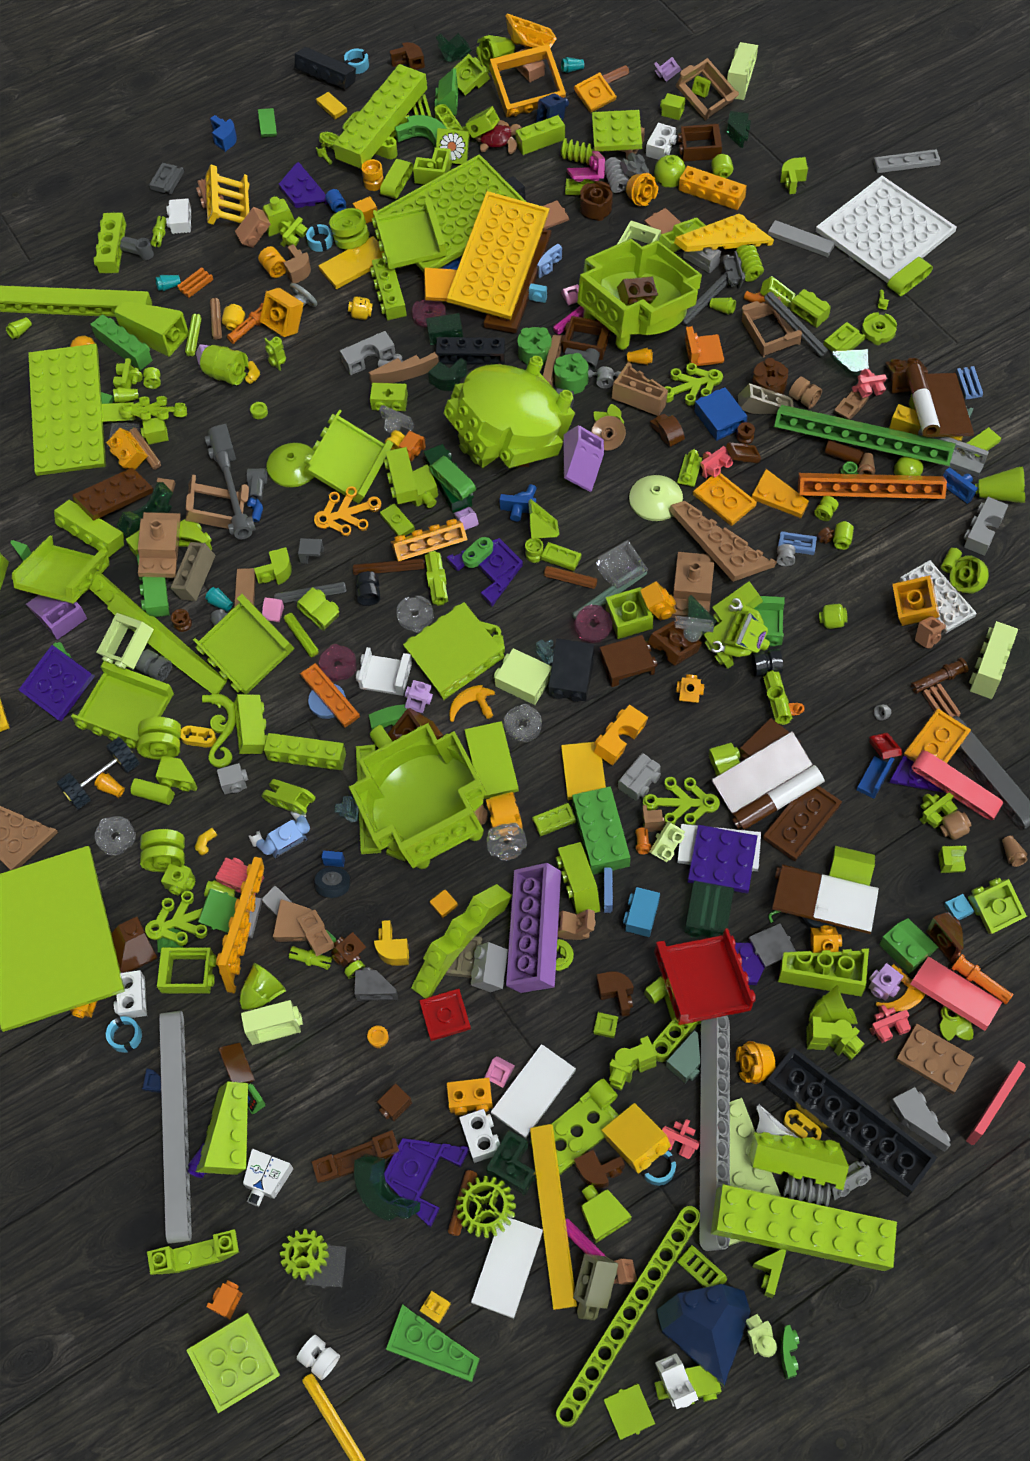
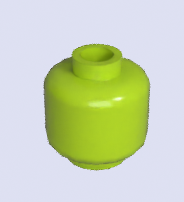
(722, 165)
(833, 616)

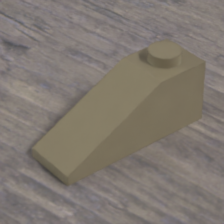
(761, 400)

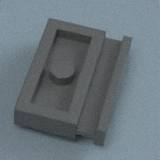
(166, 178)

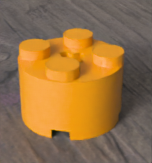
(504, 810)

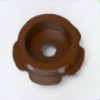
(825, 535)

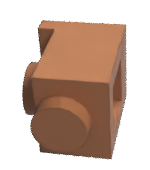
(929, 632)

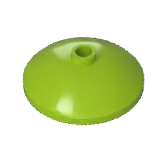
(288, 470)

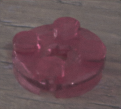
(423, 306)
(599, 616)
(334, 654)

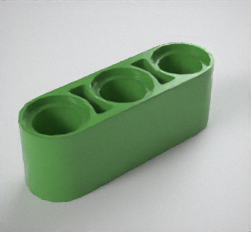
(452, 478)

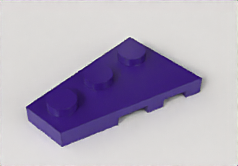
(906, 776)

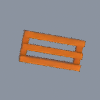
(192, 281)

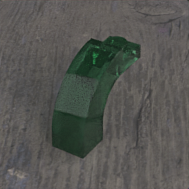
(158, 503)
(376, 1193)

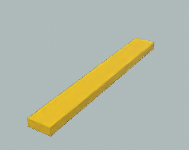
(553, 1217)

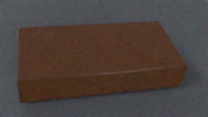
(743, 452)

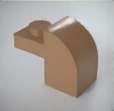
(298, 266)
(576, 925)

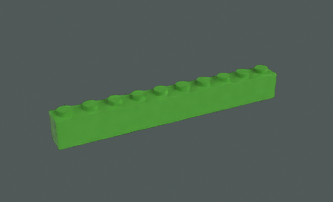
(865, 435)

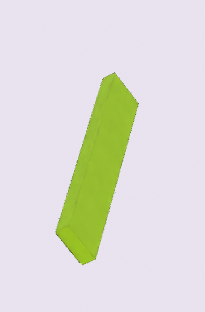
(367, 843)

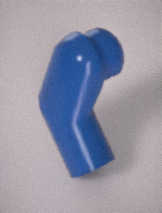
(529, 492)
(257, 508)

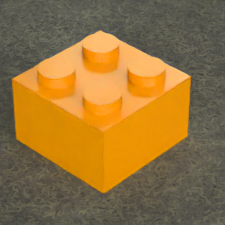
(915, 600)

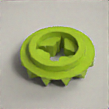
(328, 139)
(566, 952)

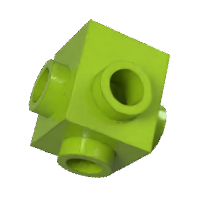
(178, 879)

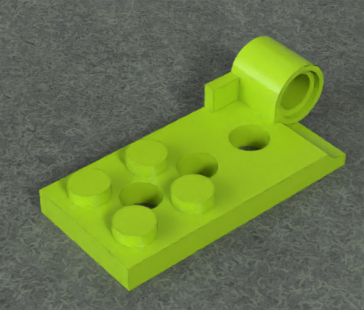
(596, 1101)

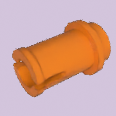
(643, 845)

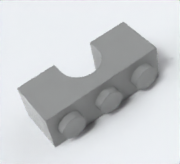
(377, 345)
(990, 515)

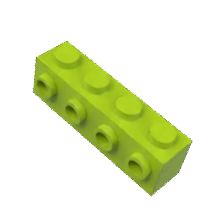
(389, 290)
(95, 533)
(305, 751)

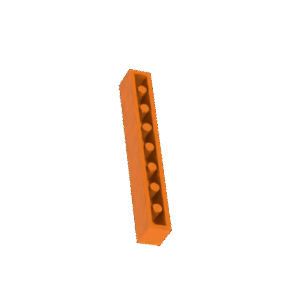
(872, 485)

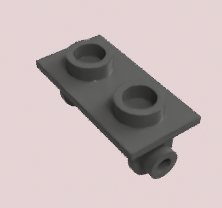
(735, 276)

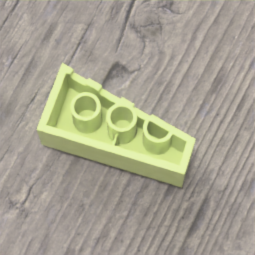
(742, 68)
(994, 659)

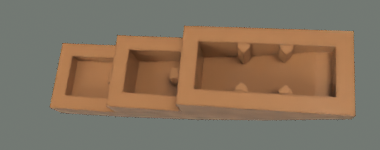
(399, 371)

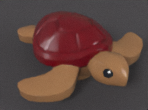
(499, 137)

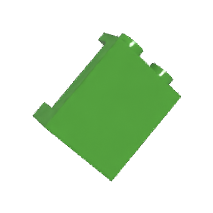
(772, 614)

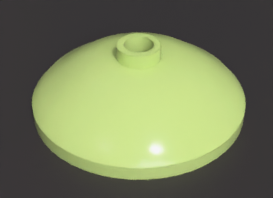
(653, 504)

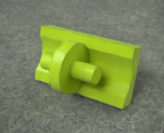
(288, 231)
(129, 375)
(931, 814)

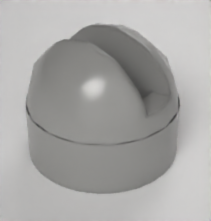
(880, 709)

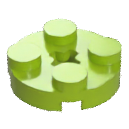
(882, 335)

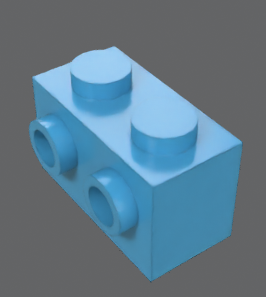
(642, 911)

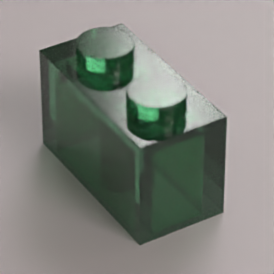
(444, 326)

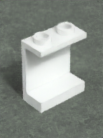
(384, 673)

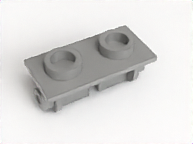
(857, 1175)

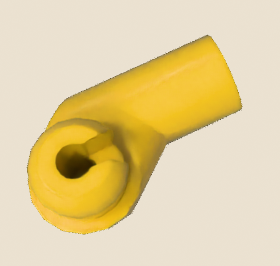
(253, 373)

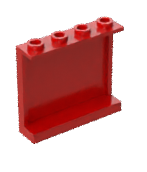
(704, 978)

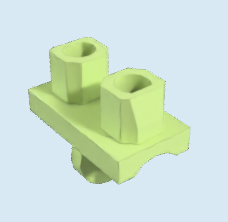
(667, 841)
(761, 1336)

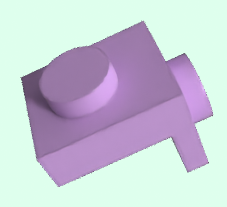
(668, 69)

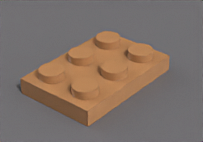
(935, 1059)

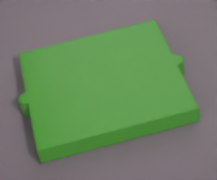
(218, 910)

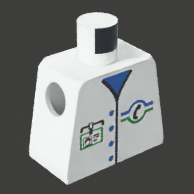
(265, 1176)

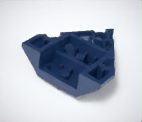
(707, 1326)

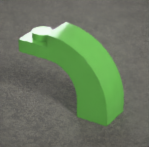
(419, 126)

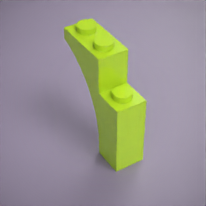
(188, 533)
(748, 596)

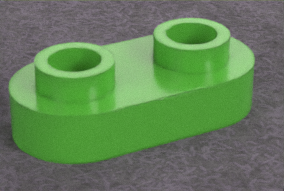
(479, 551)

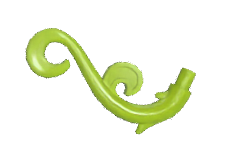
(225, 730)

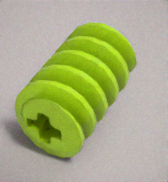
(576, 152)
(750, 262)

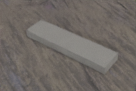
(906, 161)
(801, 238)

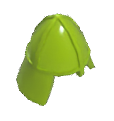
(259, 988)
(832, 1008)

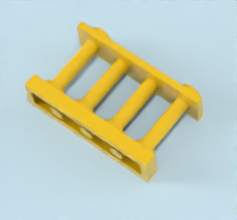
(214, 201)

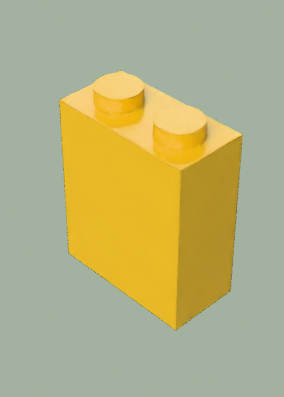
(636, 1138)

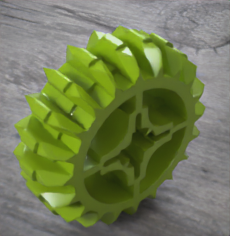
(471, 1195)

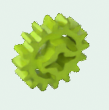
(301, 1261)

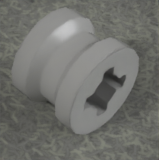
(605, 377)
(786, 555)

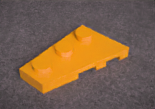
(779, 495)

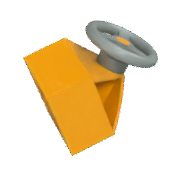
(283, 311)

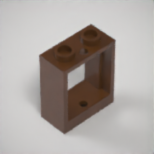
(700, 132)
(586, 326)

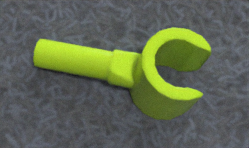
(322, 153)
(883, 303)

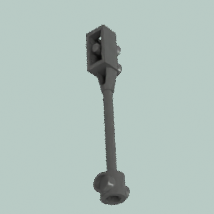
(223, 453)

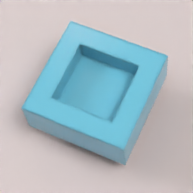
(538, 293)
(959, 907)

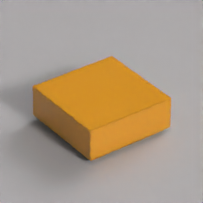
(443, 903)

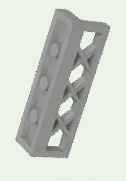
(965, 460)

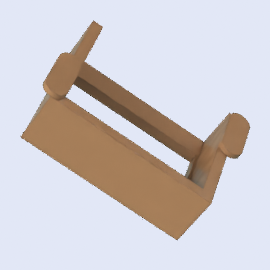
(717, 81)
(755, 311)
(207, 517)

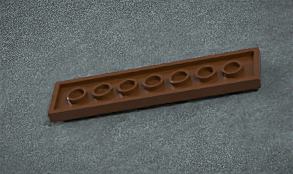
(499, 323)

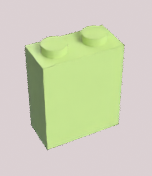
(523, 676)

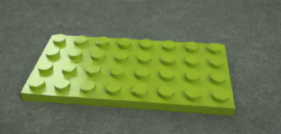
(66, 409)

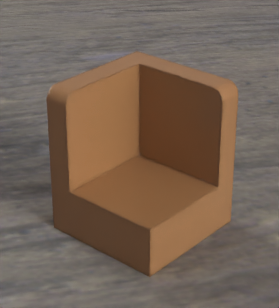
(652, 819)

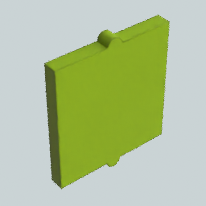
(629, 1411)

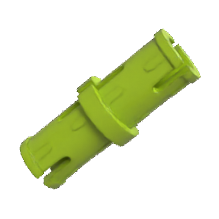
(158, 231)
(310, 958)

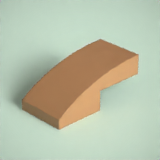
(851, 405)
(315, 933)

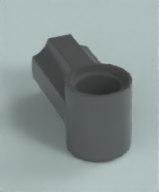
(137, 246)
(590, 355)
(256, 479)

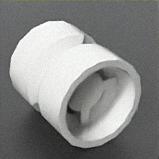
(323, 1363)

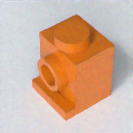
(414, 444)
(225, 1299)

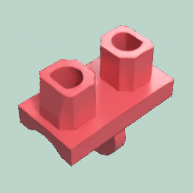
(869, 381)
(713, 462)
(882, 1027)
(689, 1144)

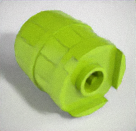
(224, 364)

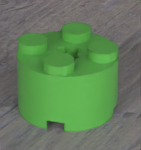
(534, 342)
(571, 372)

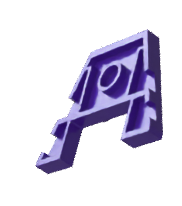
(499, 567)
(413, 1167)

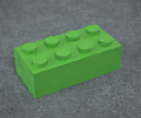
(601, 830)

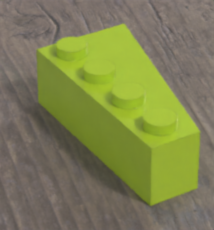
(826, 970)
(227, 1133)
(800, 1158)

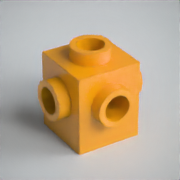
(688, 696)
(825, 939)

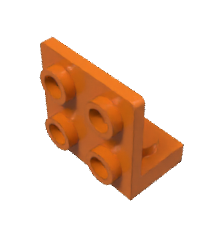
(703, 349)

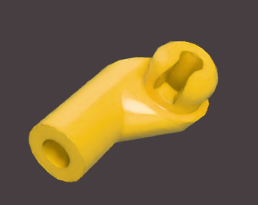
(202, 840)

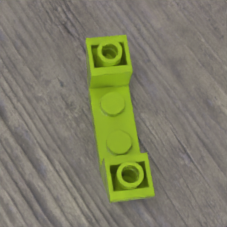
(193, 1256)

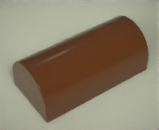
(844, 452)

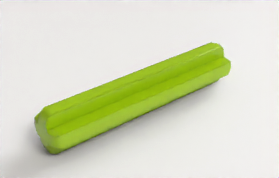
(193, 335)
(301, 635)

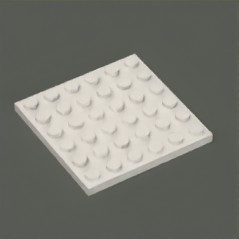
(885, 228)

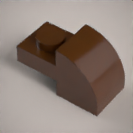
(669, 429)

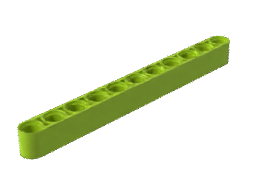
(621, 1322)

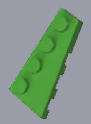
(429, 1346)

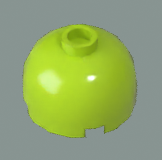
(669, 170)
(969, 575)

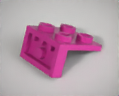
(593, 173)

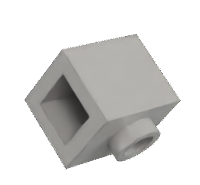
(232, 778)

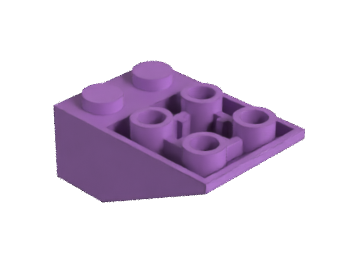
(582, 457)
(57, 615)

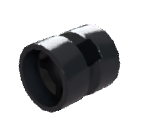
(367, 588)
(767, 662)

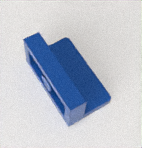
(874, 777)

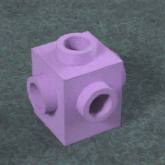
(418, 696)
(885, 982)

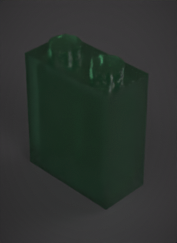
(709, 910)

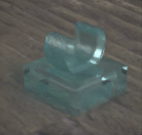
(544, 651)
(348, 809)

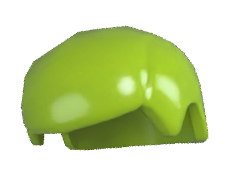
(908, 466)

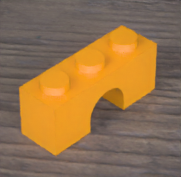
(628, 722)

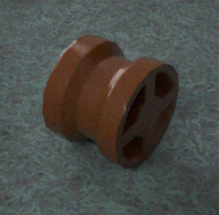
(742, 436)
(181, 615)

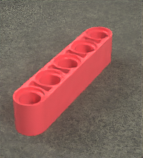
(957, 784)

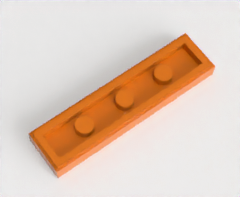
(330, 695)

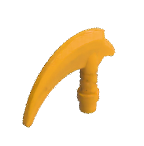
(471, 694)
(909, 999)

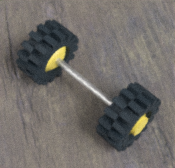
(122, 755)

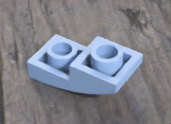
(546, 263)

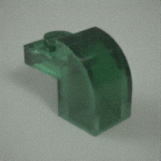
(454, 49)
(446, 378)

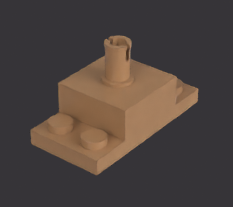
(158, 544)
(693, 578)

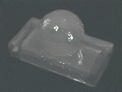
(395, 419)
(693, 627)

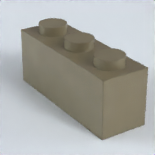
(193, 571)

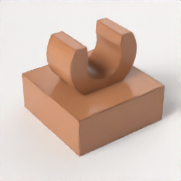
(625, 1272)

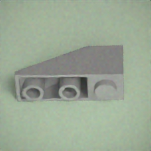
(915, 1115)

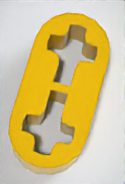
(199, 734)
(804, 1122)

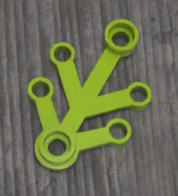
(693, 383)
(128, 410)
(683, 801)
(179, 921)

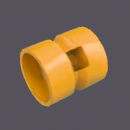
(372, 174)
(272, 262)

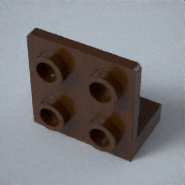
(898, 373)

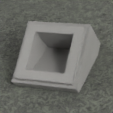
(273, 898)

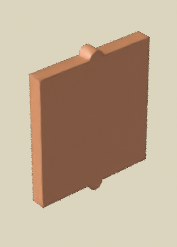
(556, 215)
(662, 220)

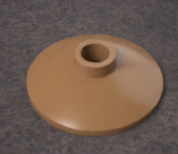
(606, 425)

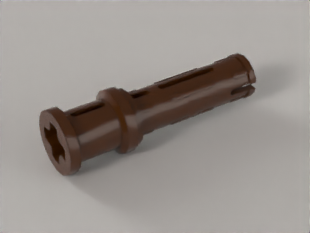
(947, 672)

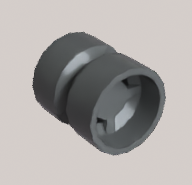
(154, 665)

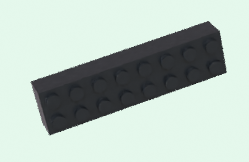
(851, 1122)

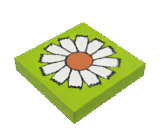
(456, 141)

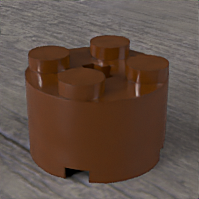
(596, 200)
(771, 375)

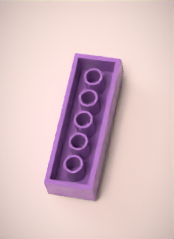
(534, 928)

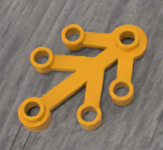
(345, 513)

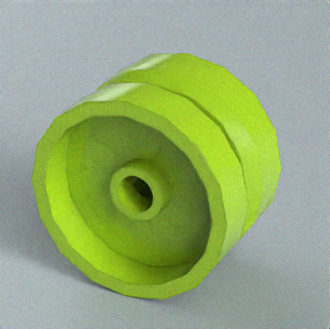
(349, 228)
(158, 738)
(161, 849)

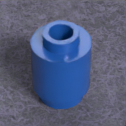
(335, 200)

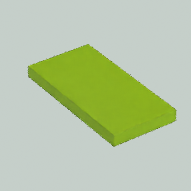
(492, 759)

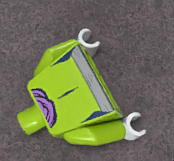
(745, 634)

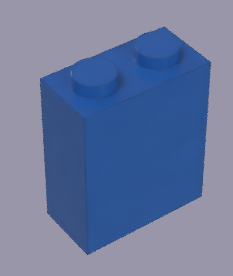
(720, 413)

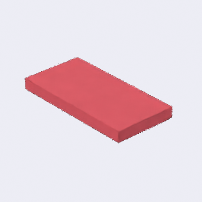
(956, 993)
(995, 1103)

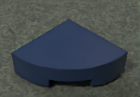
(152, 1081)

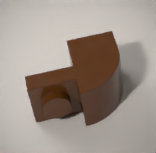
(408, 54)
(616, 985)
(592, 1171)

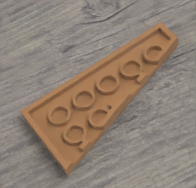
(721, 544)
(20, 838)

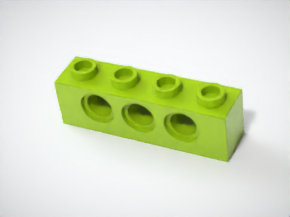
(108, 248)

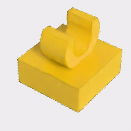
(435, 1307)

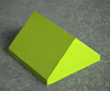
(541, 522)
(852, 865)

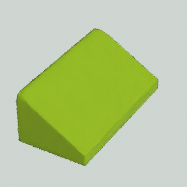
(110, 412)

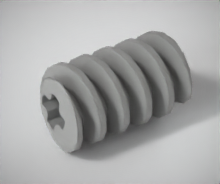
(615, 175)
(807, 1191)

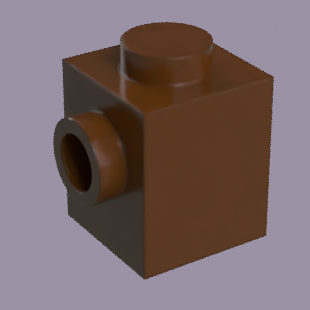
(394, 1103)

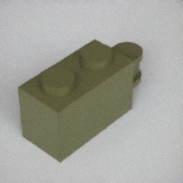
(594, 1285)

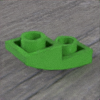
(267, 122)
(387, 716)
(789, 1344)

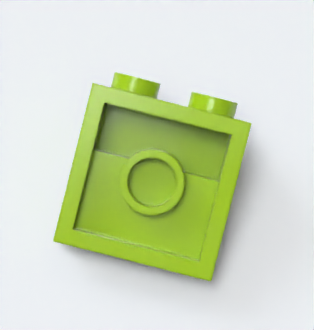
(471, 74)
(997, 905)

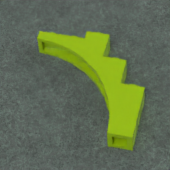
(461, 931)

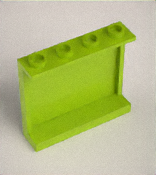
(409, 236)
(346, 457)
(59, 571)
(244, 646)
(454, 650)
(121, 702)

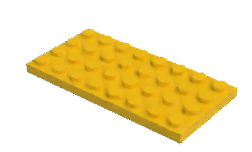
(498, 255)

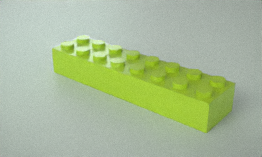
(380, 116)
(804, 1228)

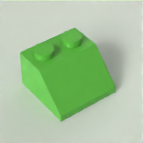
(448, 91)
(908, 945)

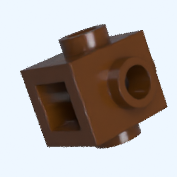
(347, 950)

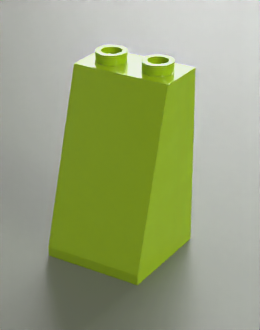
(153, 325)

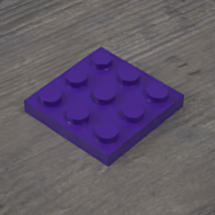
(56, 683)
(723, 858)

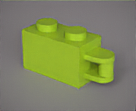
(703, 1382)

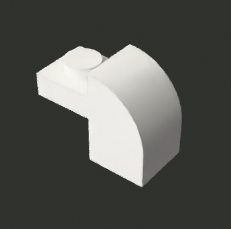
(676, 1381)

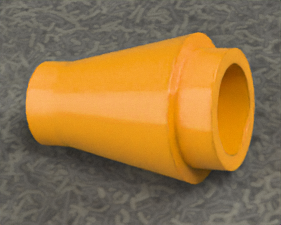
(640, 356)
(108, 784)

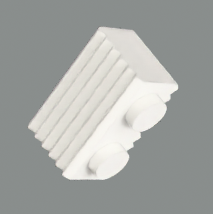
(179, 216)

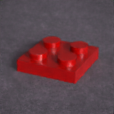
(445, 1014)

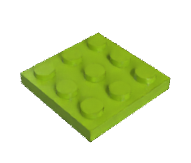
(616, 130)
(233, 1362)

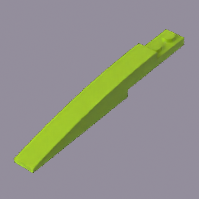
(161, 638)

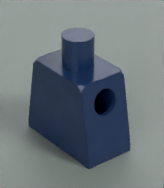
(551, 106)

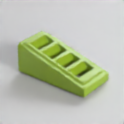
(778, 289)
(688, 1255)

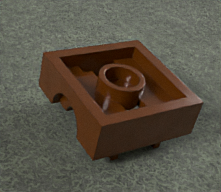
(670, 640)

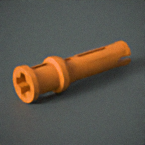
(244, 327)
(973, 973)

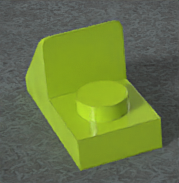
(771, 1264)

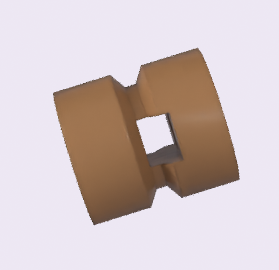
(805, 392)

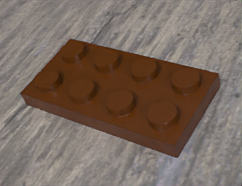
(112, 494)
(802, 822)

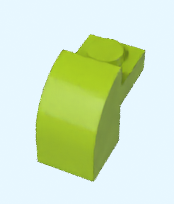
(793, 172)
(279, 569)

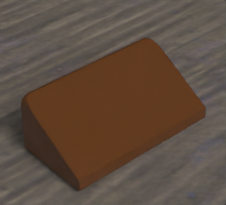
(236, 1063)

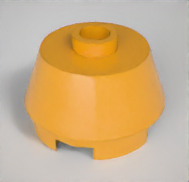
(642, 188)
(755, 1062)

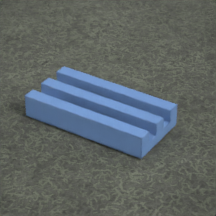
(967, 372)
(800, 547)
(608, 894)

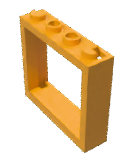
(518, 59)

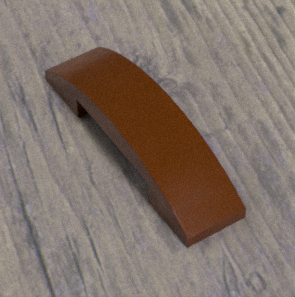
(342, 1164)

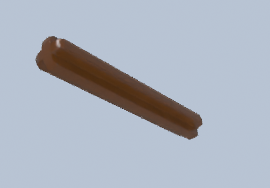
(389, 566)

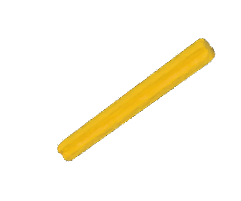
(332, 1418)

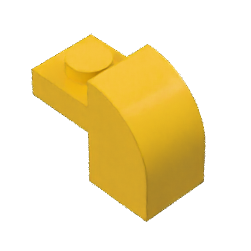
(390, 951)

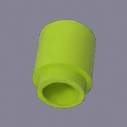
(843, 535)

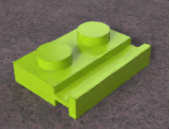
(844, 338)

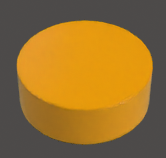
(378, 1036)

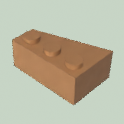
(638, 391)

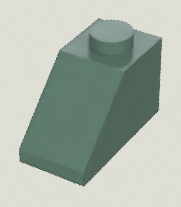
(686, 1059)

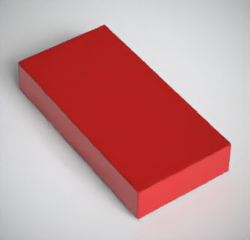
(885, 746)

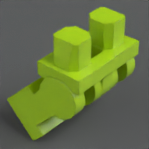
(836, 1035)
(628, 1060)

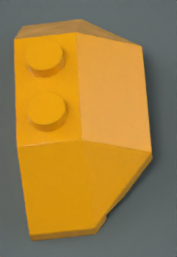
(528, 33)

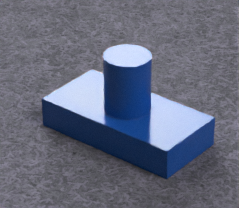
(960, 485)
(515, 504)

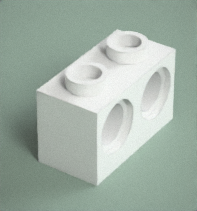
(661, 141)
(135, 994)
(476, 1136)

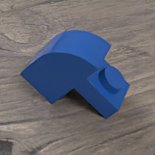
(223, 133)

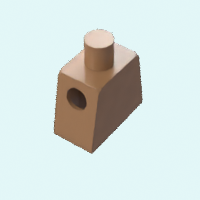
(287, 927)

